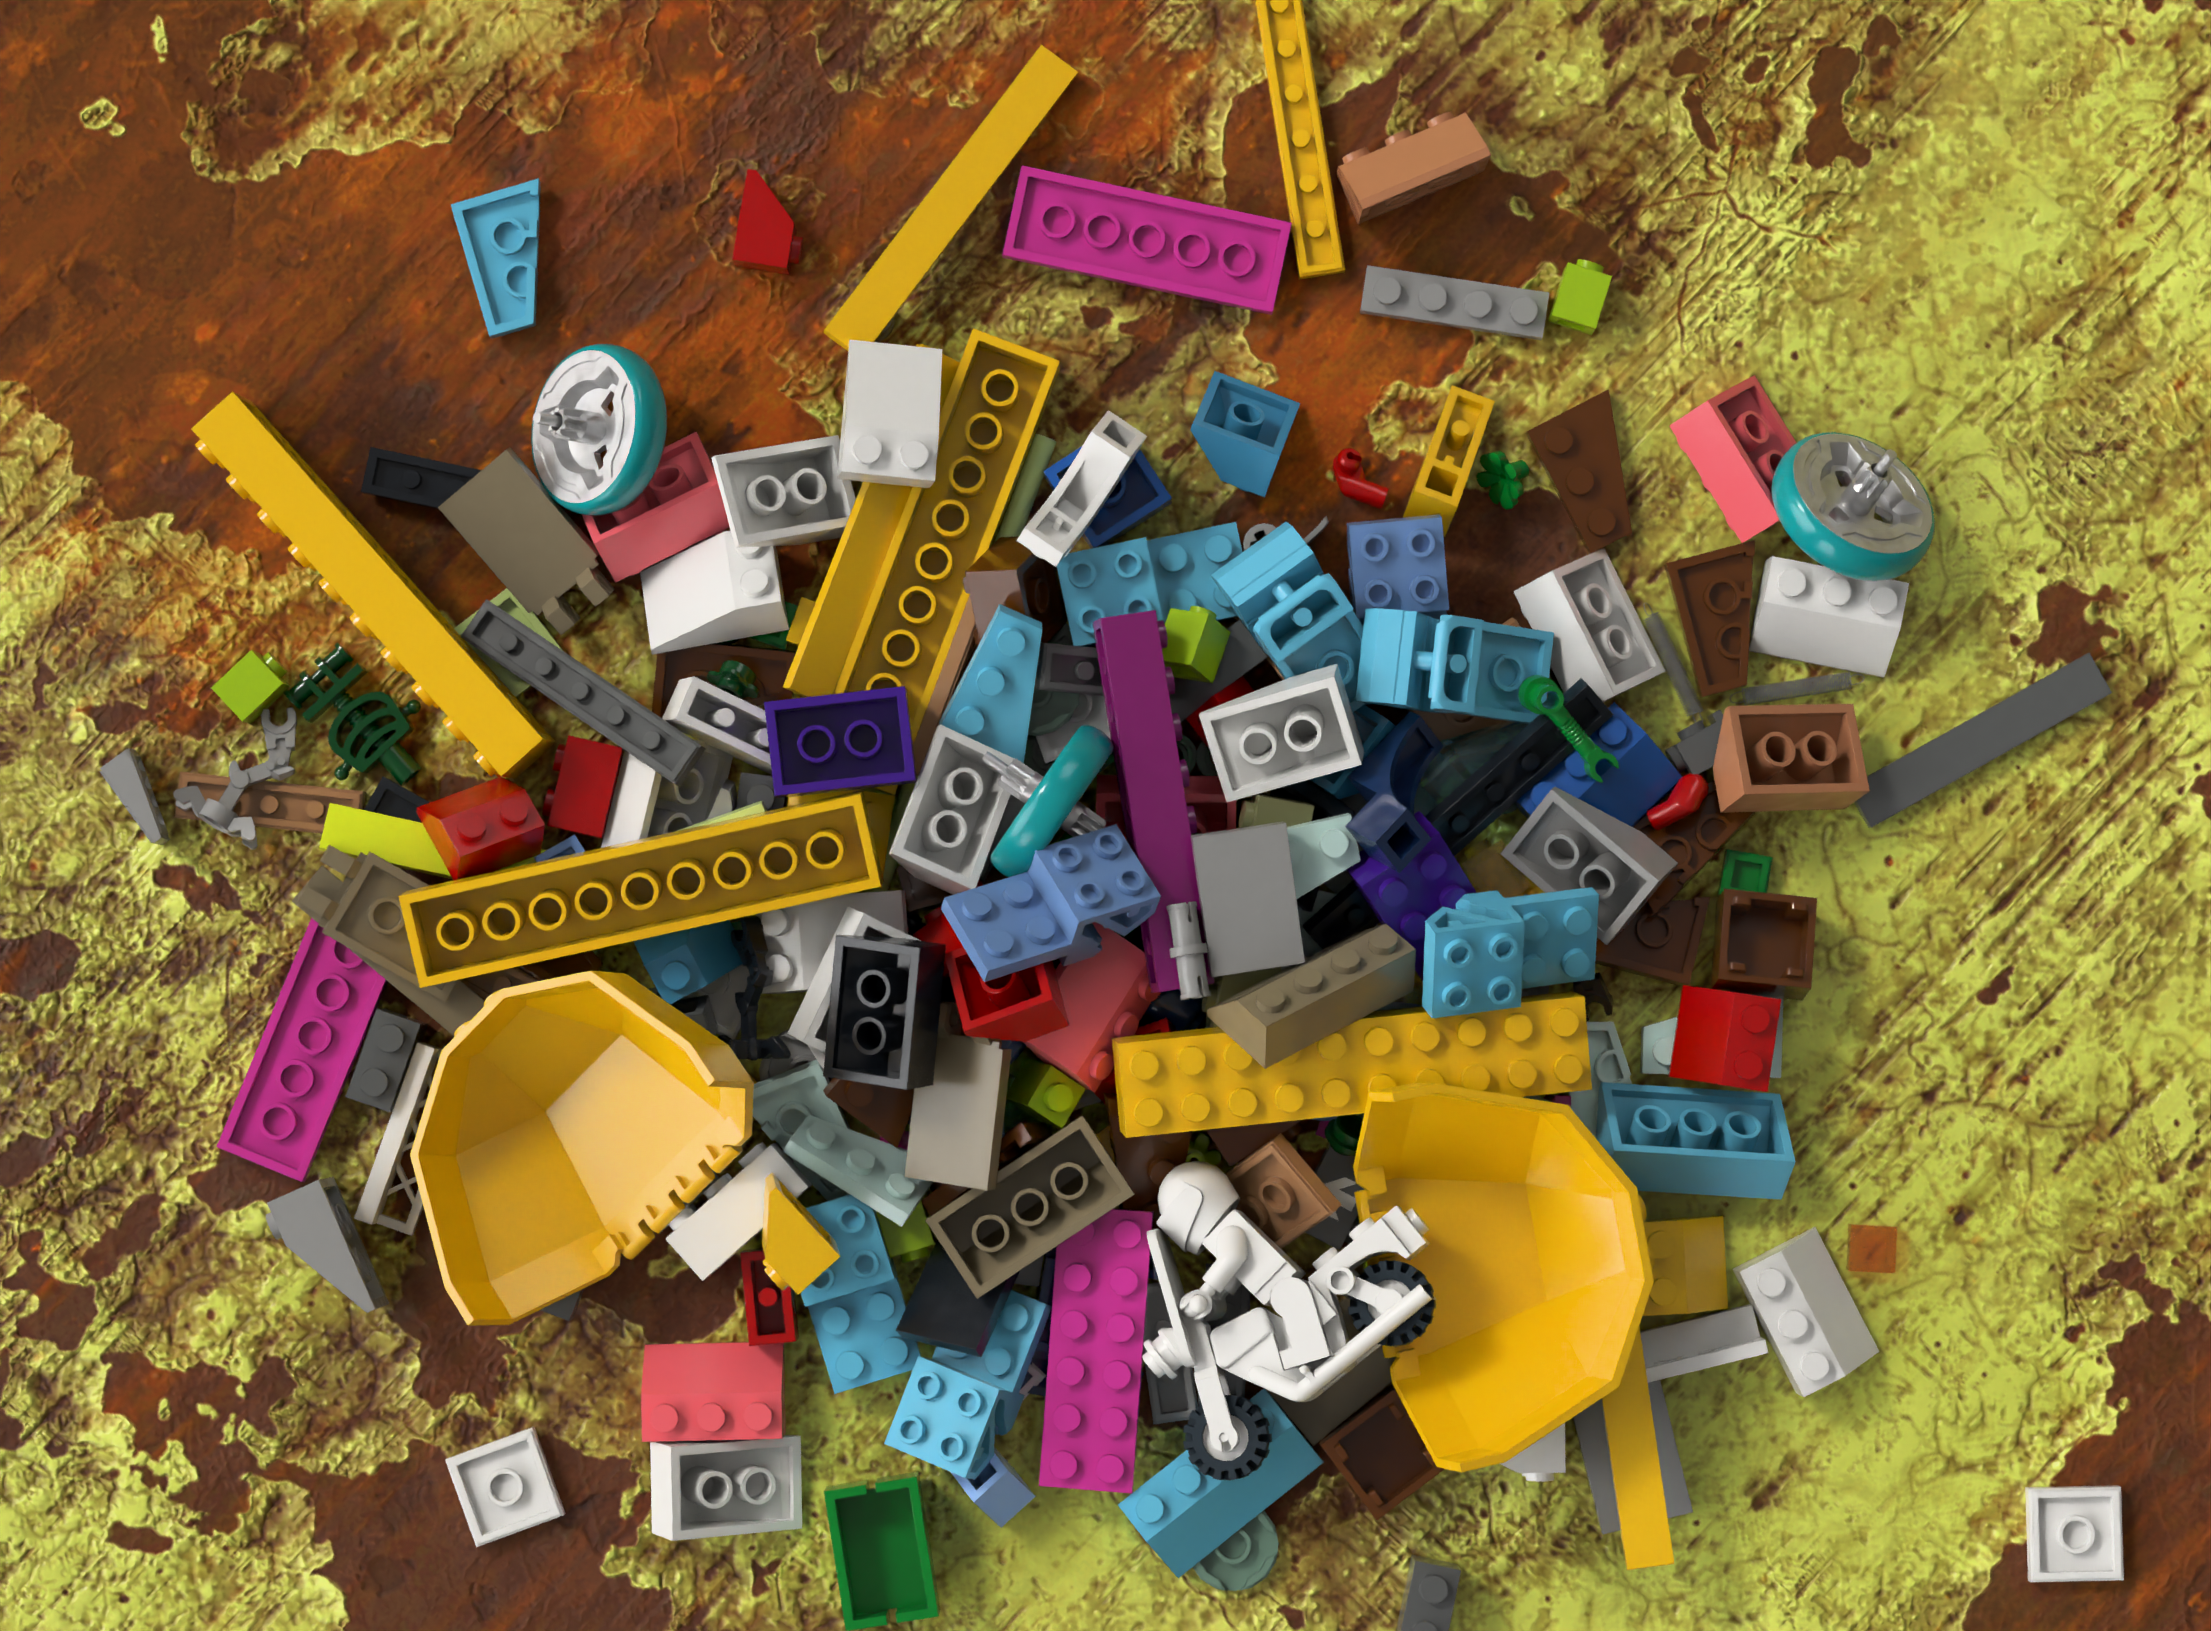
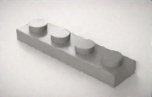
(1454, 302)

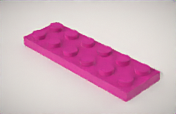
(1146, 240)
(304, 1057)
(1096, 1354)

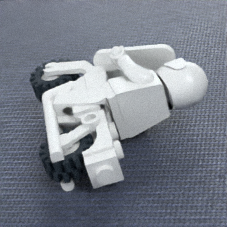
(1285, 1355)

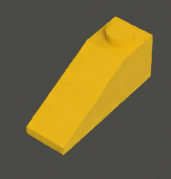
(1450, 456)

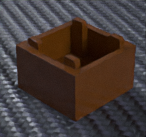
(1018, 580)
(1764, 944)
(1381, 1453)

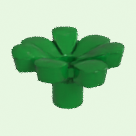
(1502, 478)

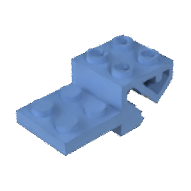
(1398, 565)
(1054, 905)

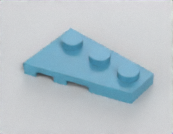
(502, 254)
(998, 685)

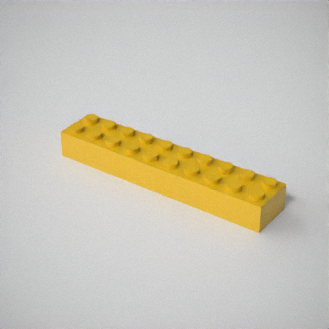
(952, 524)
(373, 586)
(641, 889)
(1212, 1083)

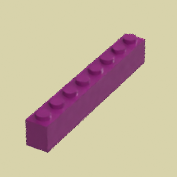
(1150, 775)

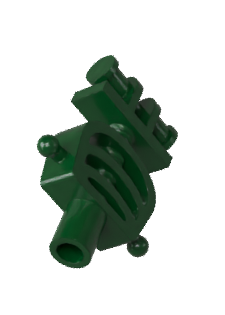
(388, 751)

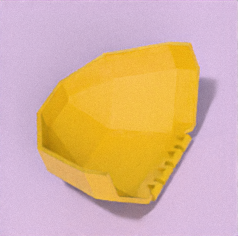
(568, 1136)
(1528, 1259)

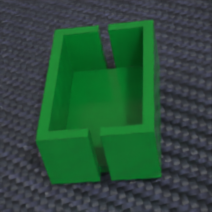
(882, 1551)

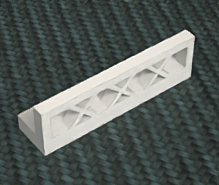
(395, 1144)
(1701, 1343)

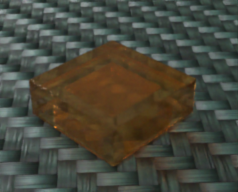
(1871, 1248)

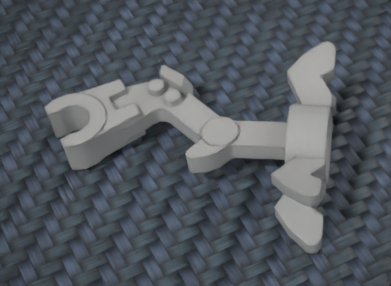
(220, 815)

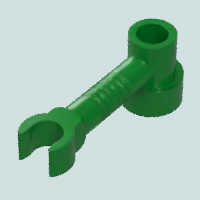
(1530, 697)

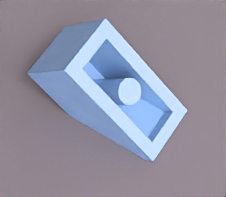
(997, 1490)

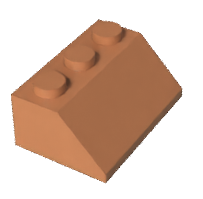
(1412, 165)
(1789, 758)

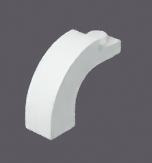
(1082, 489)

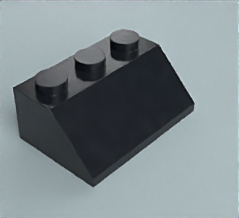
(884, 1011)

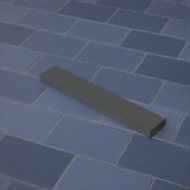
(583, 693)
(1982, 739)

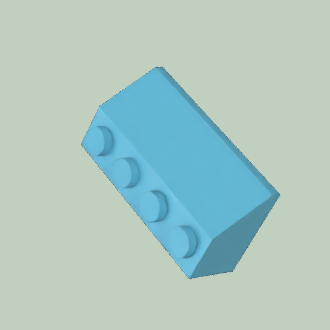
(1697, 1139)
(1192, 1514)

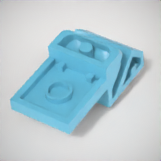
(1146, 577)
(1293, 608)
(1449, 664)
(1499, 945)
(858, 1300)
(965, 1399)

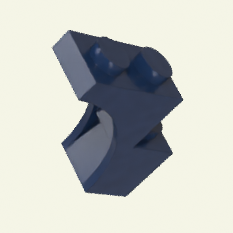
(1389, 785)

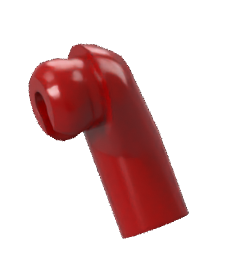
(1352, 480)
(1682, 801)

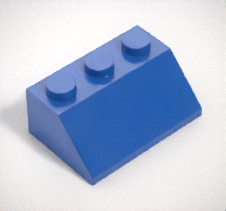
(1626, 792)

